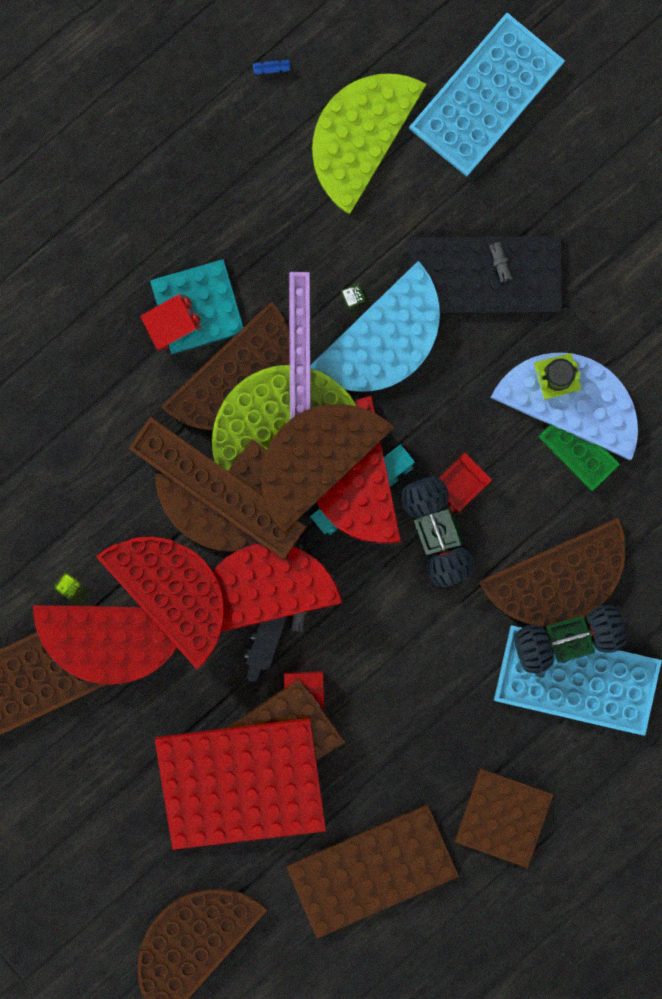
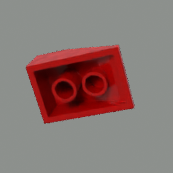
(312, 681)

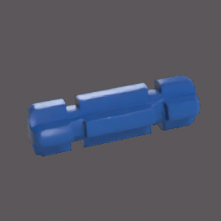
(271, 67)

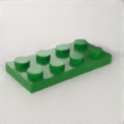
(585, 459)

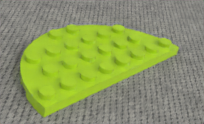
(358, 132)
(262, 407)

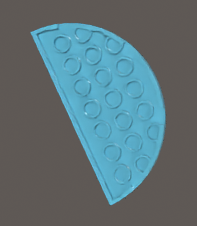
(387, 338)

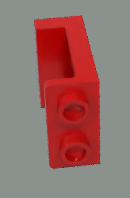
(171, 321)
(464, 482)

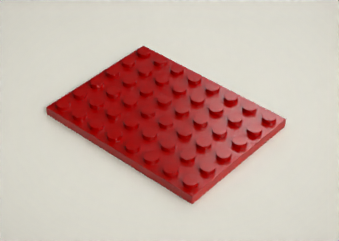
(240, 783)

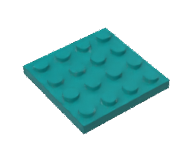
(211, 300)

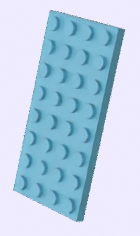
(486, 94)
(594, 689)

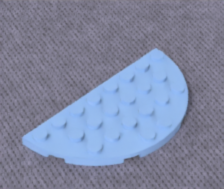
(597, 413)

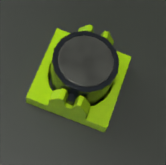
(559, 374)

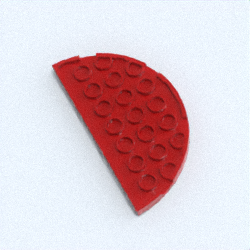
(363, 498)
(266, 587)
(173, 590)
(102, 642)

